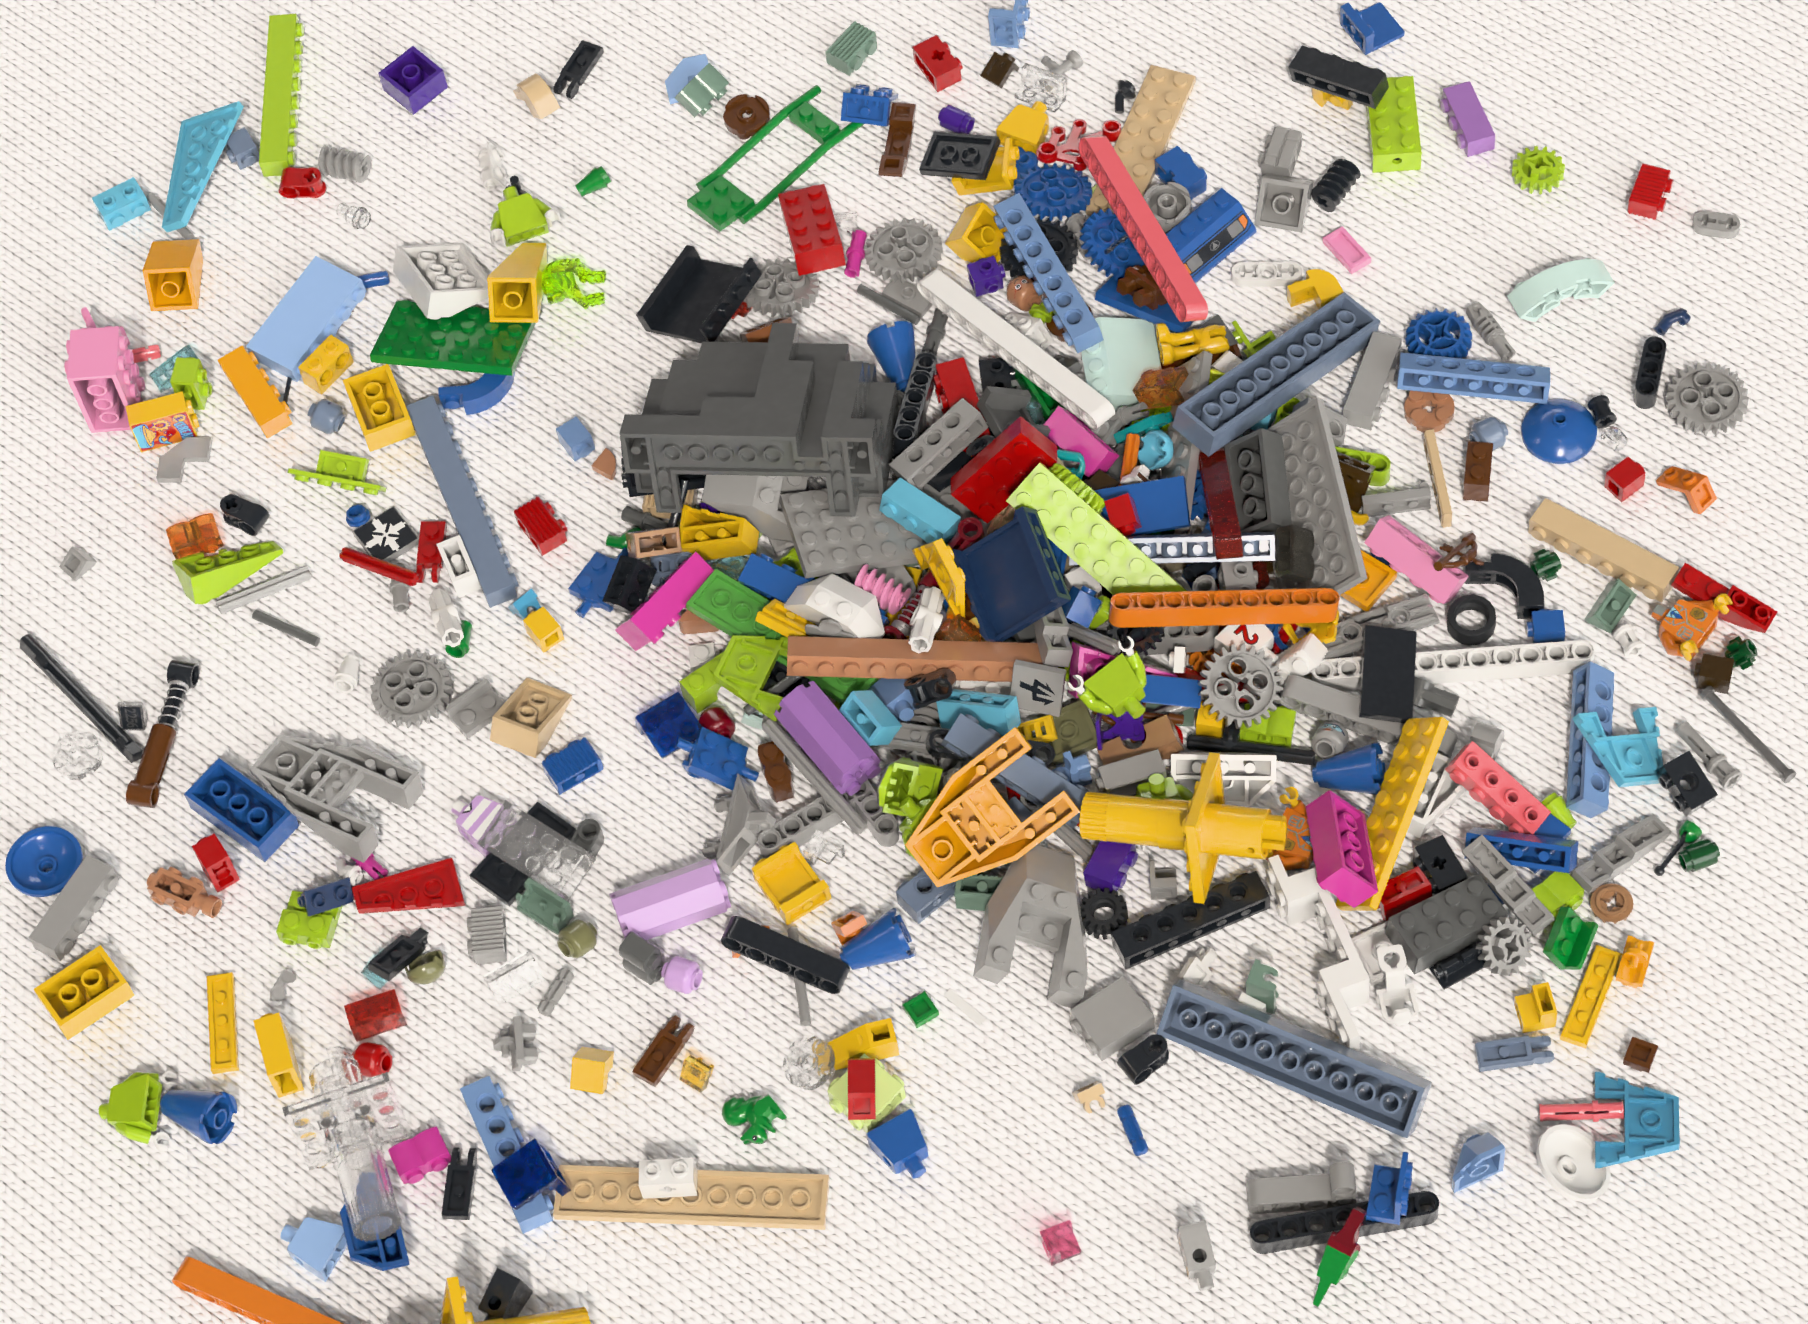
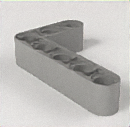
(1193, 637)
(801, 821)

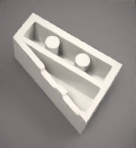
(1436, 797)

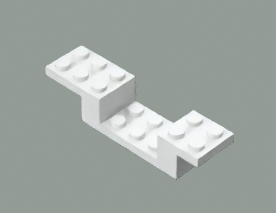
(1341, 984)

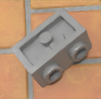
(474, 708)

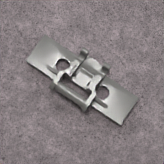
(1418, 615)

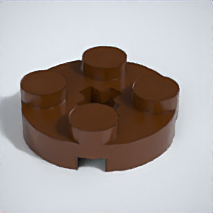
(743, 104)

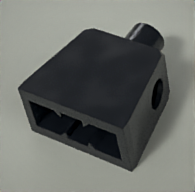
(504, 1296)

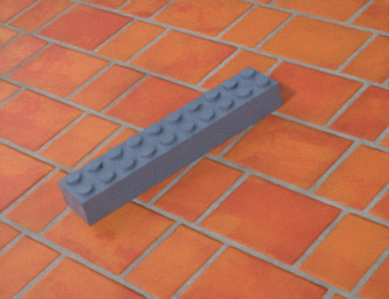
(1275, 374)
(1294, 1058)

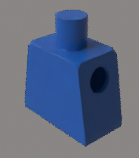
(900, 1144)

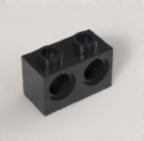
(629, 584)

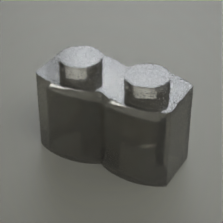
(1294, 553)

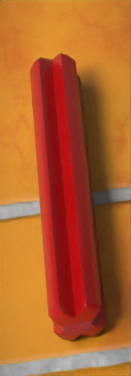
(379, 566)

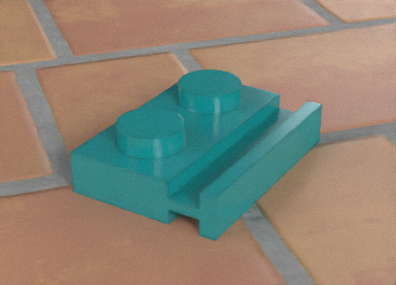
(1144, 426)

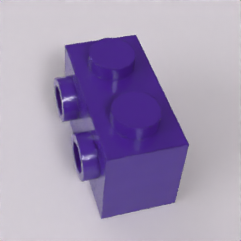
(1109, 865)

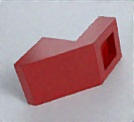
(861, 1089)

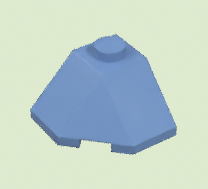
(1478, 1160)

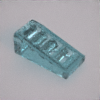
(167, 366)

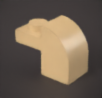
(536, 96)

